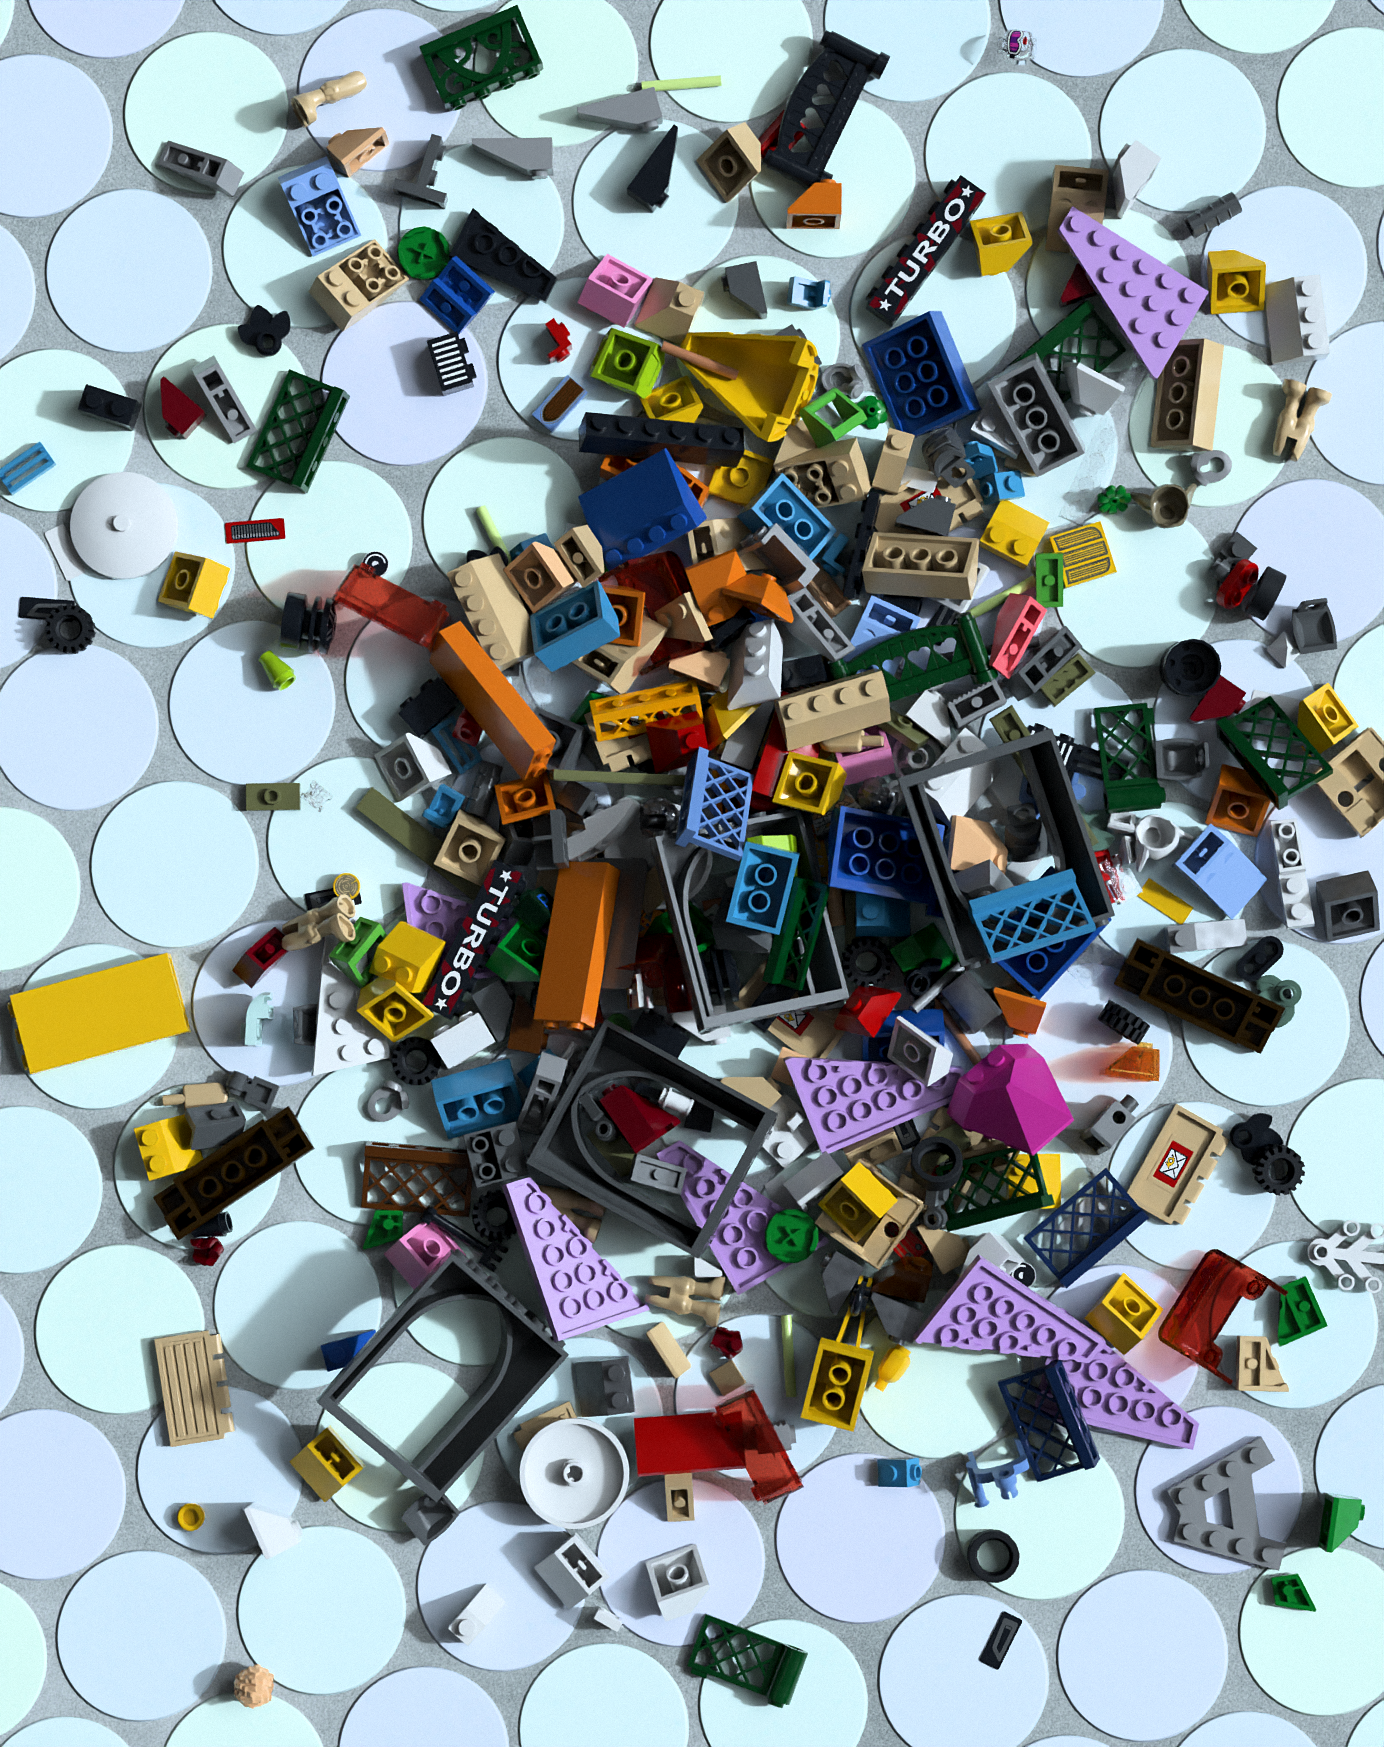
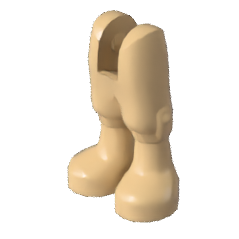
(330, 92)
(1300, 427)
(312, 927)
(566, 1199)
(678, 1296)

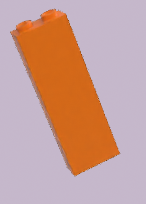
(492, 701)
(577, 946)

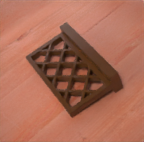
(413, 1155)

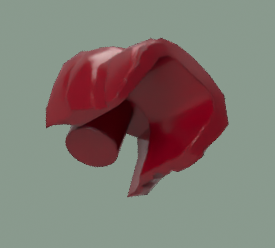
(206, 1250)
(727, 1342)

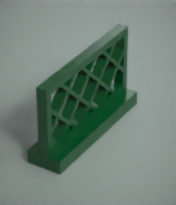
(1064, 329)
(320, 433)
(1252, 759)
(1004, 1208)

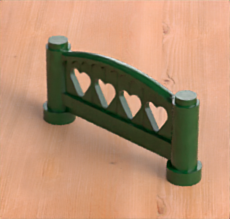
(968, 658)

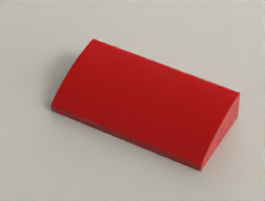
(773, 761)
(683, 1445)

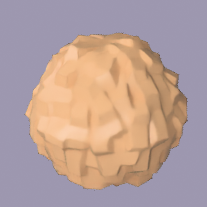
(254, 1686)

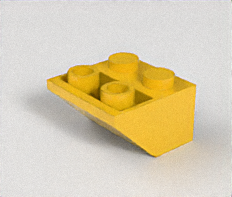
(327, 1463)

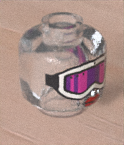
(1017, 47)

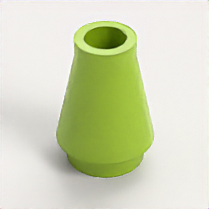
(277, 671)

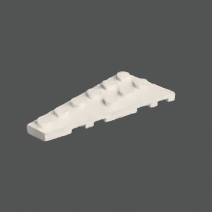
(342, 1033)

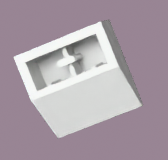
(463, 1039)
(572, 1571)

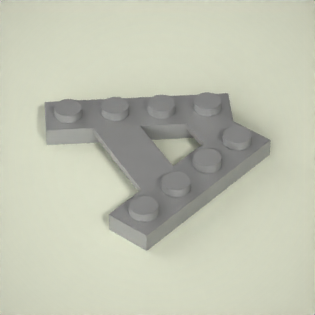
(1235, 1475)

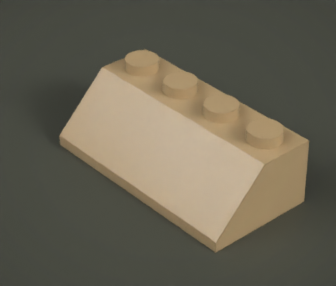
(1188, 397)
(921, 565)
(494, 610)
(833, 709)

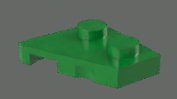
(1298, 1312)

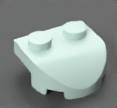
(257, 1011)

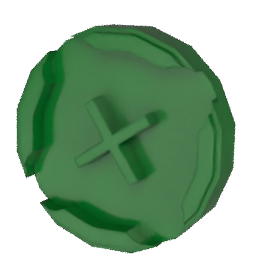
(423, 253)
(791, 1236)

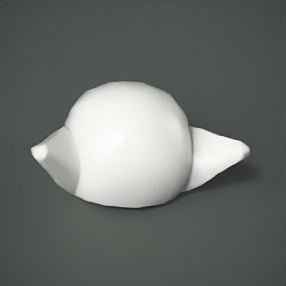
(1156, 839)

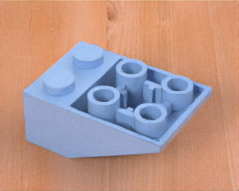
(319, 206)
(877, 623)
(1220, 871)

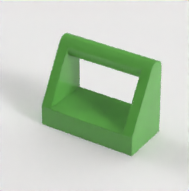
(822, 432)
(348, 954)

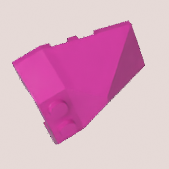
(1011, 1099)

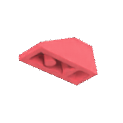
(1014, 631)

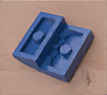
(457, 295)

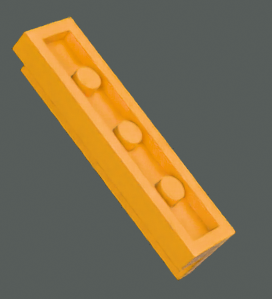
(642, 704)

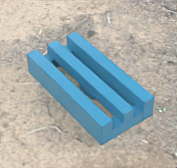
(20, 459)
(469, 764)

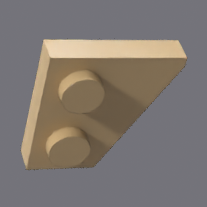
(684, 619)
(1256, 1366)

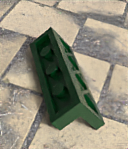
(783, 944)

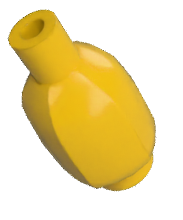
(892, 1366)

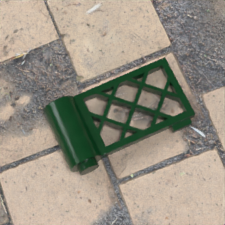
(1134, 793)
(782, 1671)

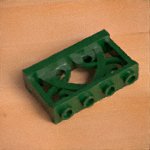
(497, 24)

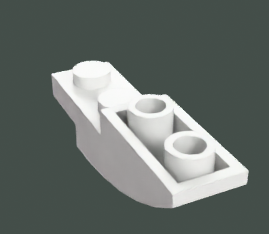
(602, 829)
(1291, 874)

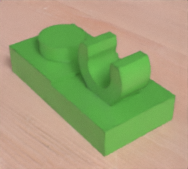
(1049, 579)

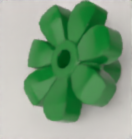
(1114, 499)

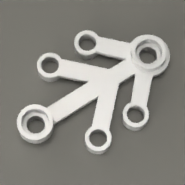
(1352, 1255)

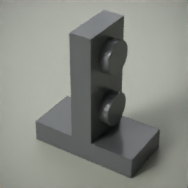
(427, 177)

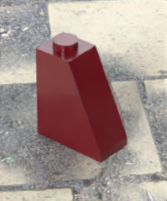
(637, 1117)

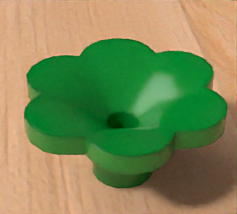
(873, 418)

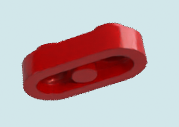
(1237, 584)

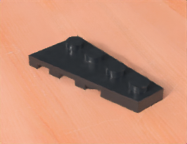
(495, 255)
(863, 534)

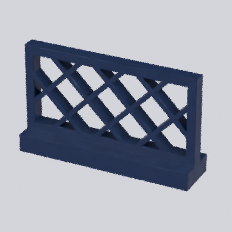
(1097, 1249)
(1071, 1420)

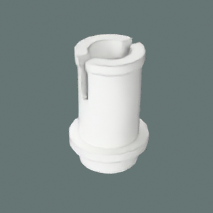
(675, 1101)

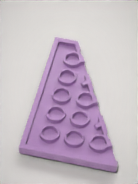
(1140, 291)
(741, 1233)
(571, 1279)
(1004, 1315)

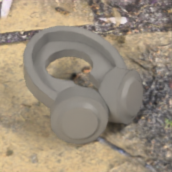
(851, 389)
(1205, 478)
(389, 1088)

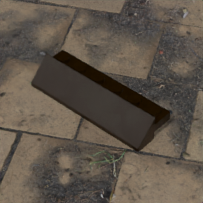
(1198, 996)
(233, 1172)

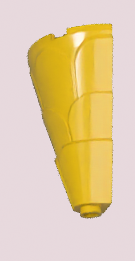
(772, 379)

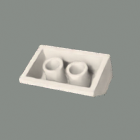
(1132, 173)
(1296, 320)
(755, 666)
(960, 790)

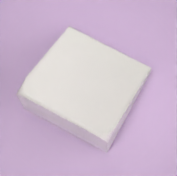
(705, 1269)

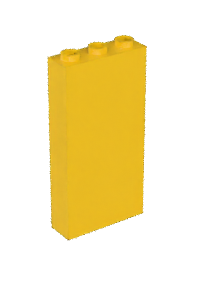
(99, 1014)

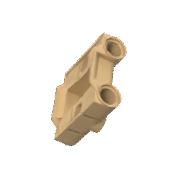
(1350, 768)
(876, 1243)

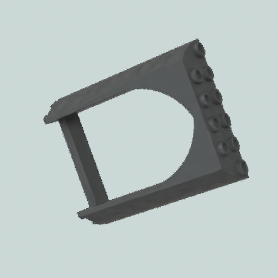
(1062, 825)
(675, 865)
(566, 1158)
(522, 1366)

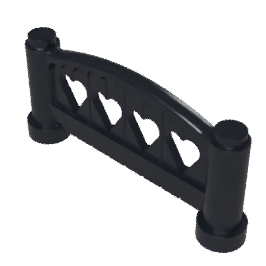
(858, 65)

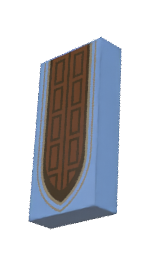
(559, 404)

